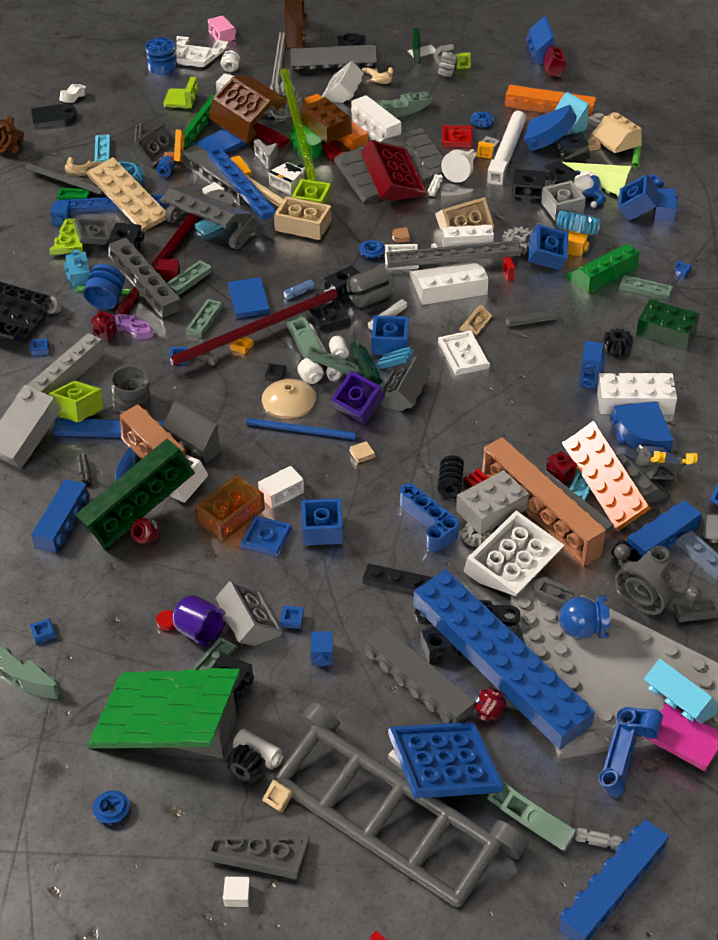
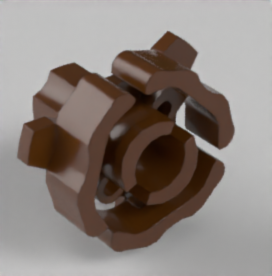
(10, 136)

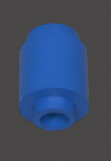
(165, 166)

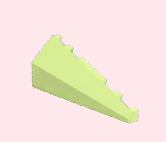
(611, 176)

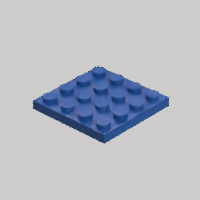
(445, 760)

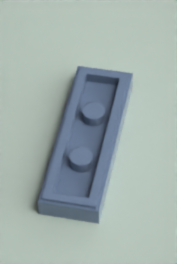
(699, 552)

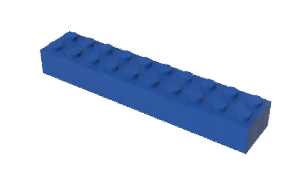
(504, 659)

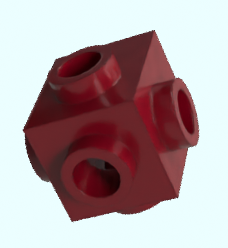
(104, 325)
(561, 467)

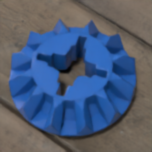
(482, 119)
(371, 249)
(117, 800)

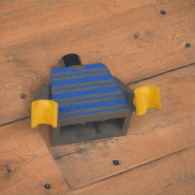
(660, 464)

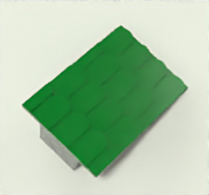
(170, 710)

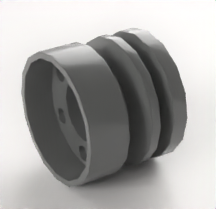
(130, 387)

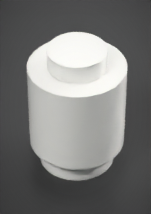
(338, 347)

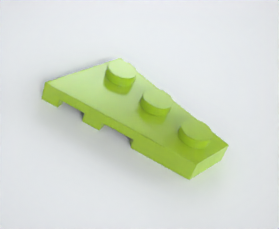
(67, 239)

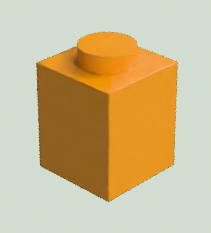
(577, 243)

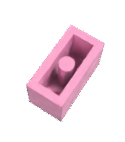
(221, 29)

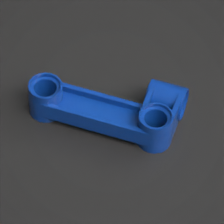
(643, 723)

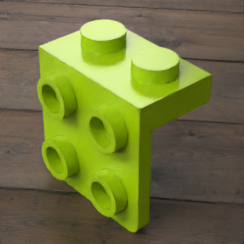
(182, 97)

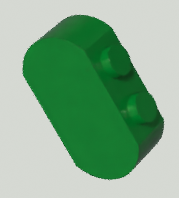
(314, 142)

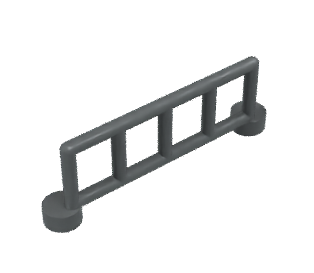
(501, 837)

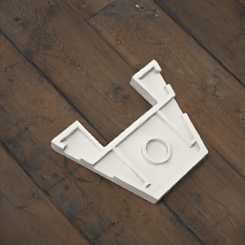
(198, 55)

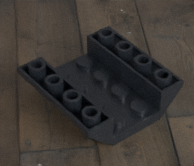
(21, 311)

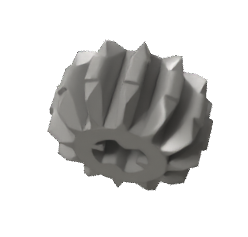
(447, 64)

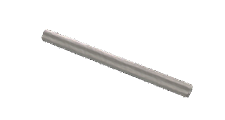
(279, 58)

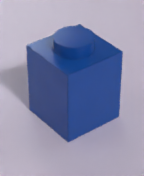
(59, 212)
(322, 648)

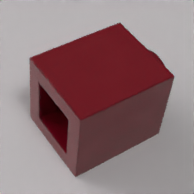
(168, 269)

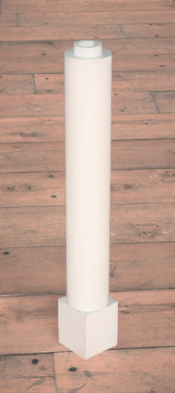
(498, 166)

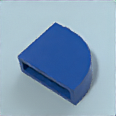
(549, 127)
(642, 424)

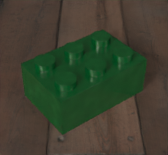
(667, 324)

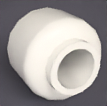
(230, 61)
(310, 371)

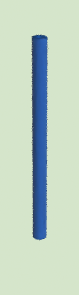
(301, 428)

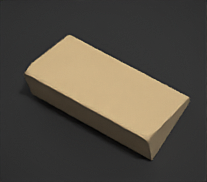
(476, 320)

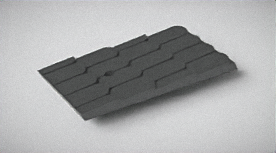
(420, 148)

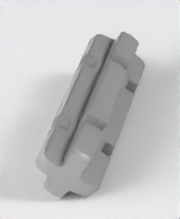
(598, 838)

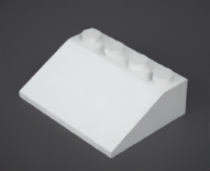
(450, 282)
(512, 555)

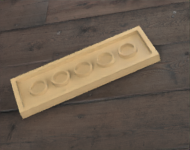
(127, 194)

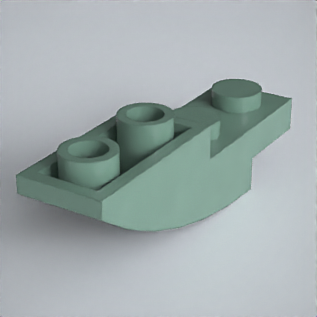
(407, 104)
(302, 334)
(27, 675)
(533, 816)

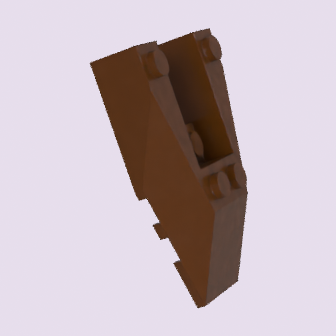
(294, 22)

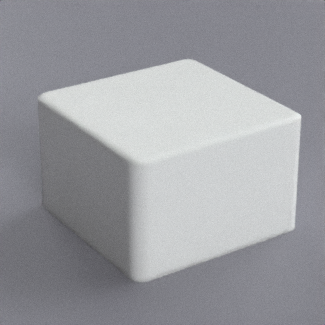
(236, 892)

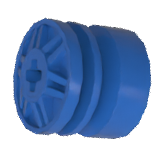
(161, 55)
(104, 286)

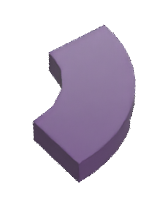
(130, 323)

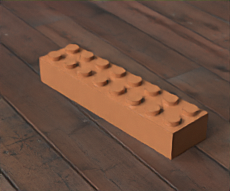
(548, 504)

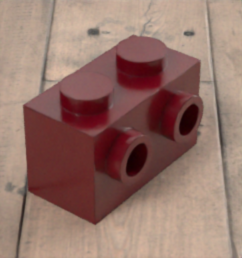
(554, 61)

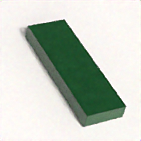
(416, 45)

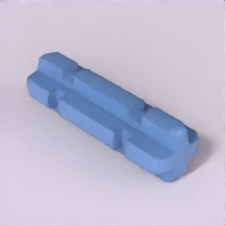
(299, 289)

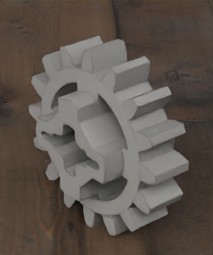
(521, 235)

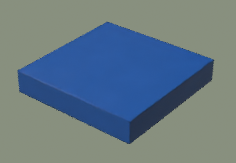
(266, 536)

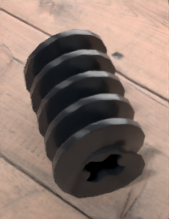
(450, 476)

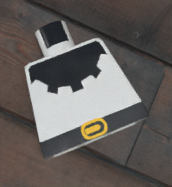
(286, 177)

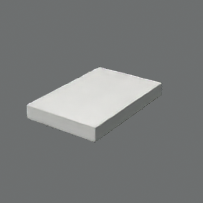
(463, 352)

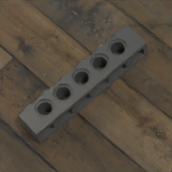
(144, 277)

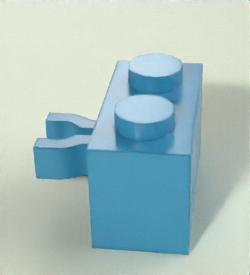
(77, 268)

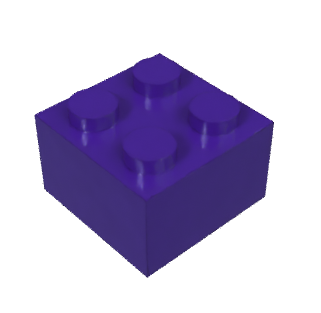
(357, 397)

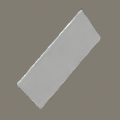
(425, 50)

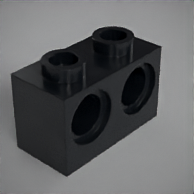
(437, 646)

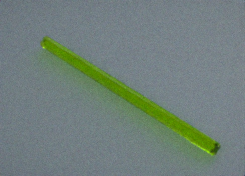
(298, 125)

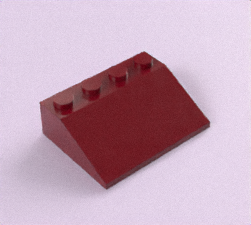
(392, 171)

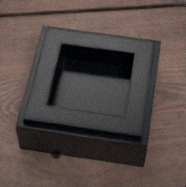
(275, 372)

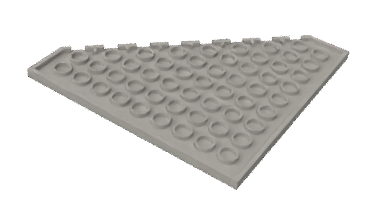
(609, 670)

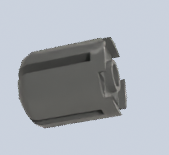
(370, 286)

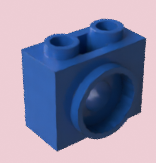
(592, 364)

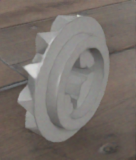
(474, 539)

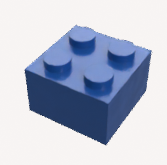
(638, 197)
(548, 247)
(389, 334)
(322, 521)

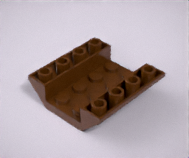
(242, 104)

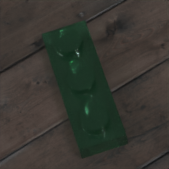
(366, 363)

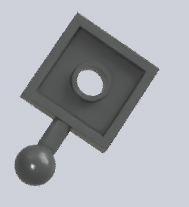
(92, 230)

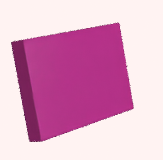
(687, 739)

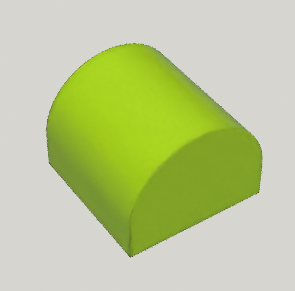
(463, 60)

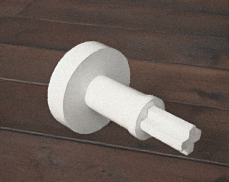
(458, 165)

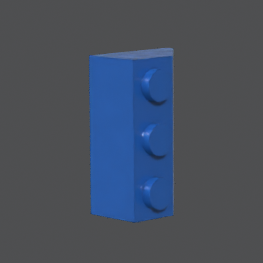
(539, 39)

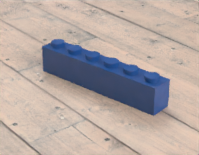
(613, 883)

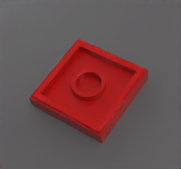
(456, 136)

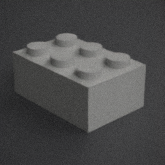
(492, 502)

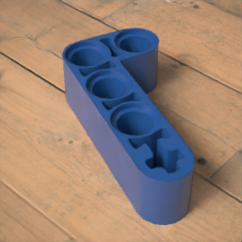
(441, 524)

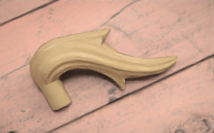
(381, 78)
(79, 170)

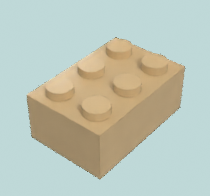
(302, 218)

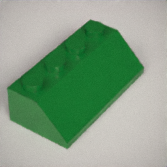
(605, 268)

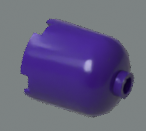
(198, 619)

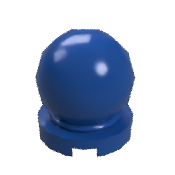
(583, 617)

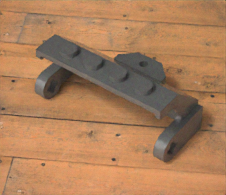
(215, 206)

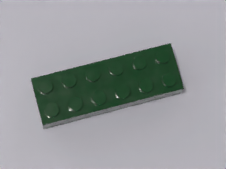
(135, 493)

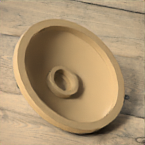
(289, 399)

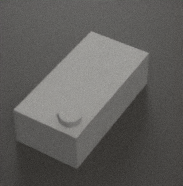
(26, 425)

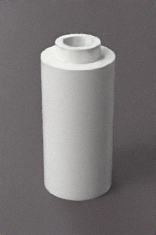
(271, 753)

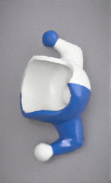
(590, 186)

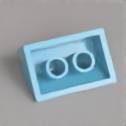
(681, 692)

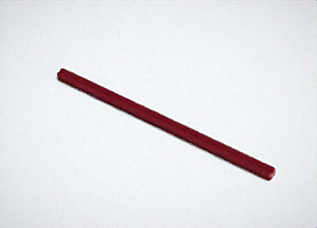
(164, 254)
(253, 327)

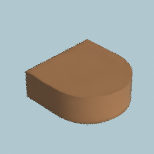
(401, 235)

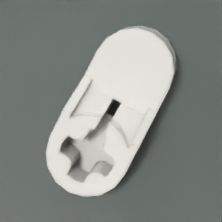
(72, 93)

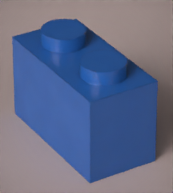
(666, 205)

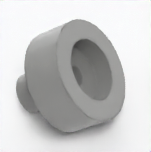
(55, 305)

